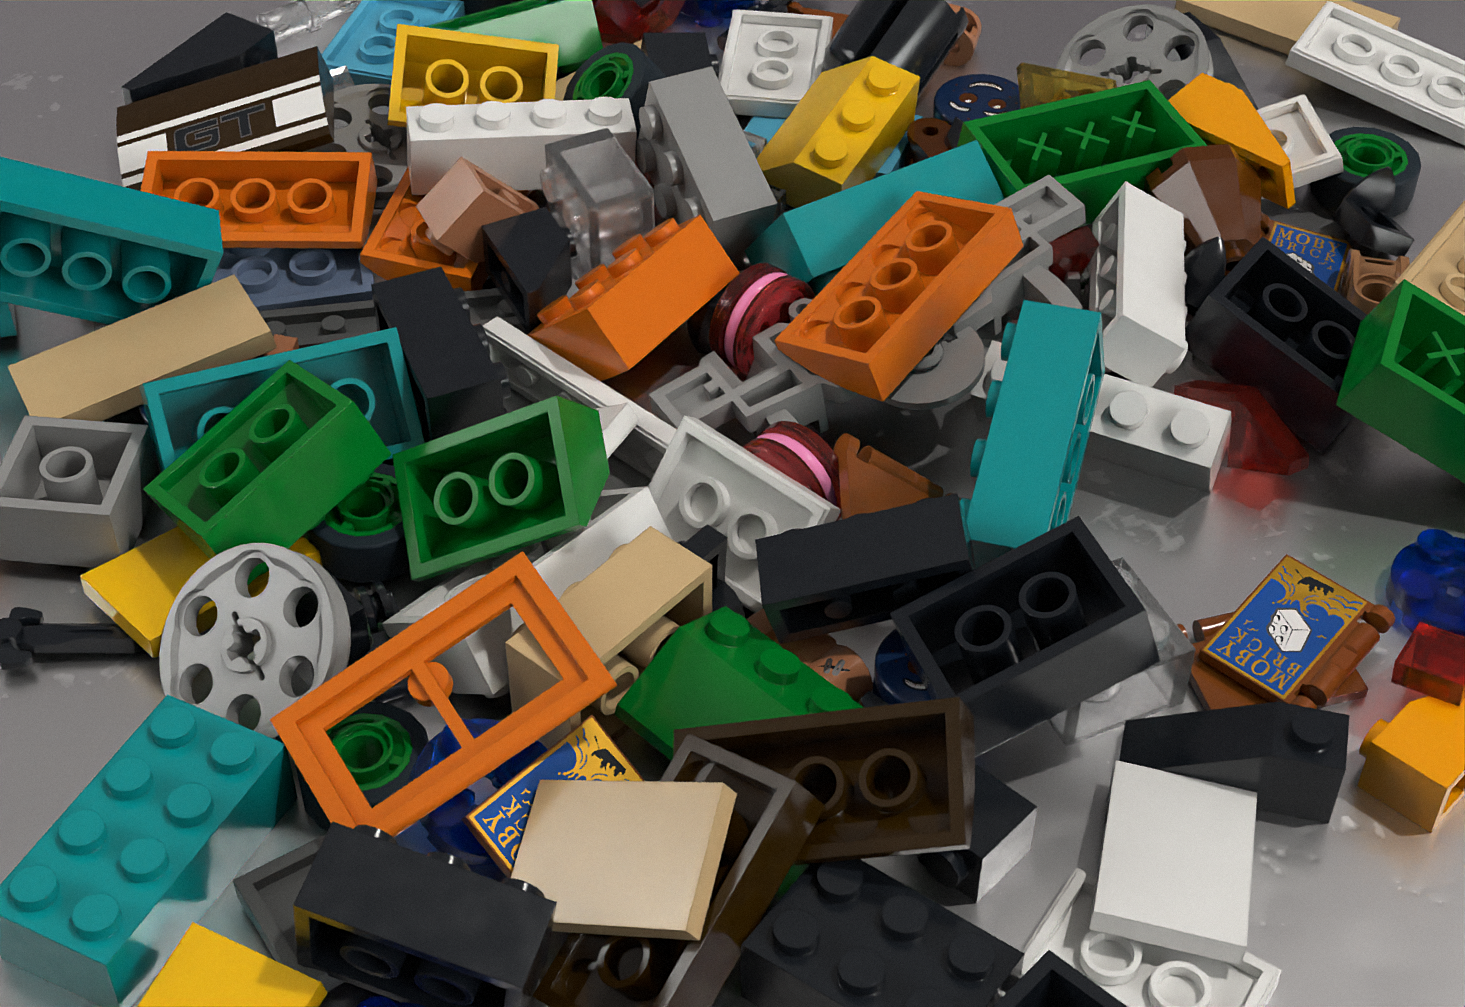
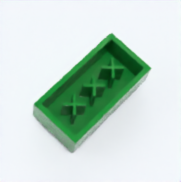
(1084, 142)
(1411, 376)

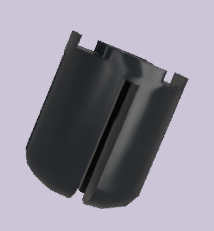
(900, 32)

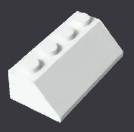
(480, 659)

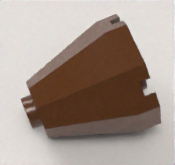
(1215, 196)

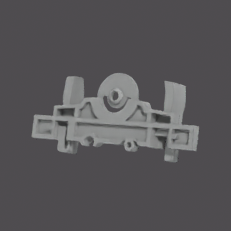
(789, 392)

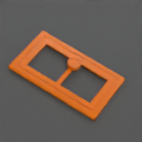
(430, 684)

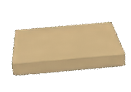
(626, 854)

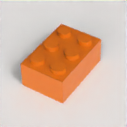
(637, 298)

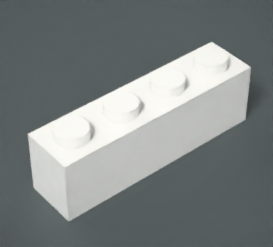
(506, 137)
(1140, 285)
(1142, 428)

